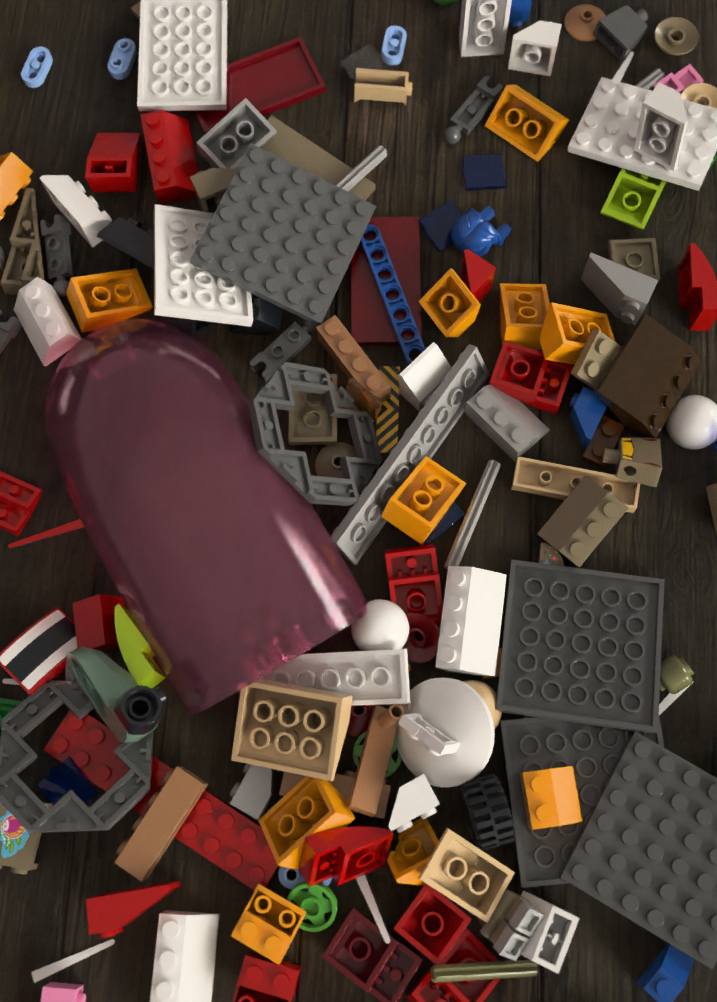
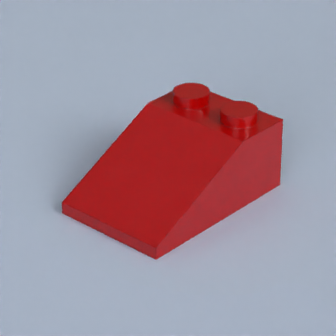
(114, 910)

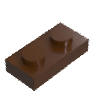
(605, 436)

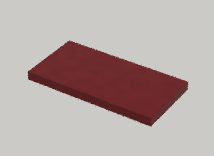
(268, 81)
(368, 315)

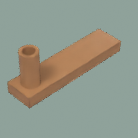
(374, 759)

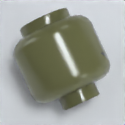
(675, 674)

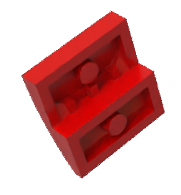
(16, 503)

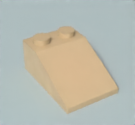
(466, 875)

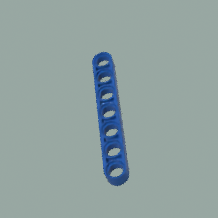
(390, 284)

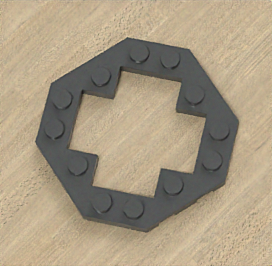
(294, 464)
(70, 811)

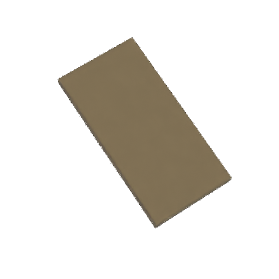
(308, 156)

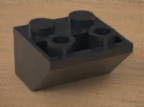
(265, 318)

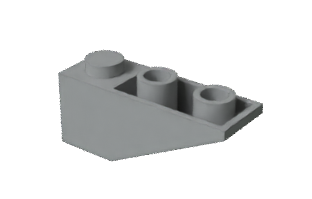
(254, 791)

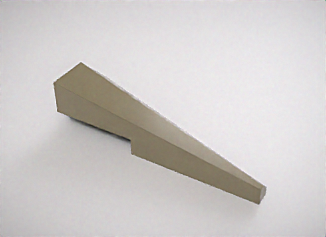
(25, 254)

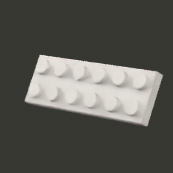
(369, 676)

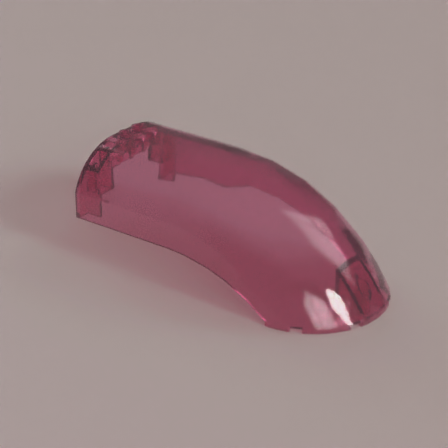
(188, 515)

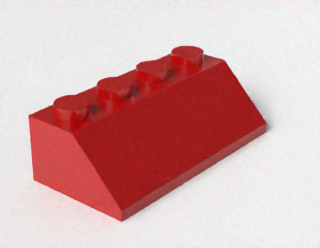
(170, 155)

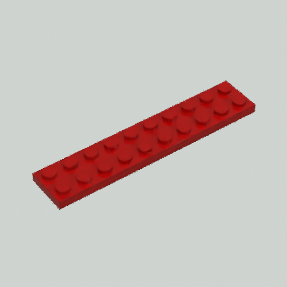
(210, 828)

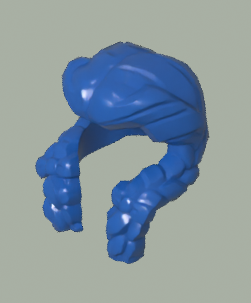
(475, 232)

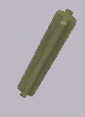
(483, 970)

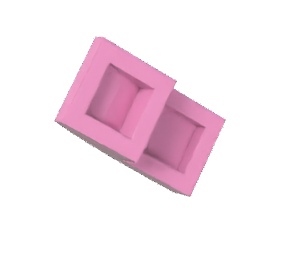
(681, 79)

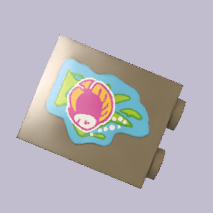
(17, 845)

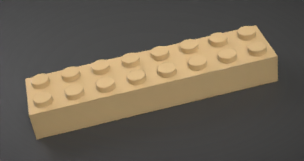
(559, 481)

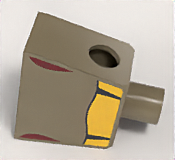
(636, 460)

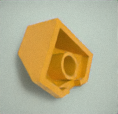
(412, 852)

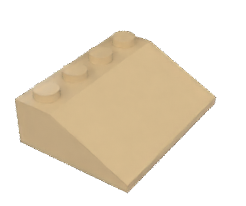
(291, 728)

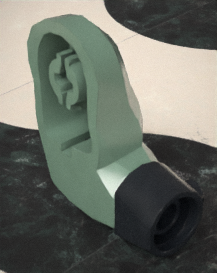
(122, 704)

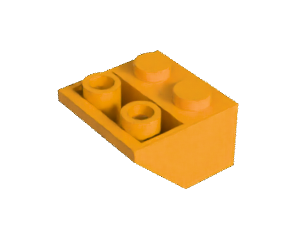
(269, 924)

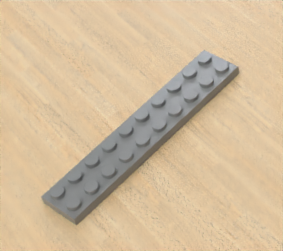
(419, 440)

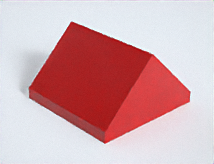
(477, 275)
(96, 621)
(432, 924)

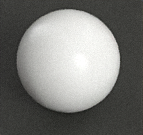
(693, 422)
(382, 627)

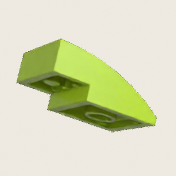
(633, 198)
(136, 649)

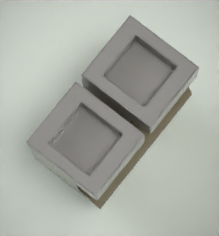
(510, 924)

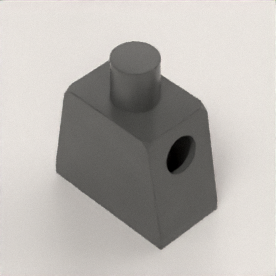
(621, 30)

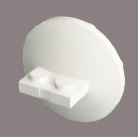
(445, 732)

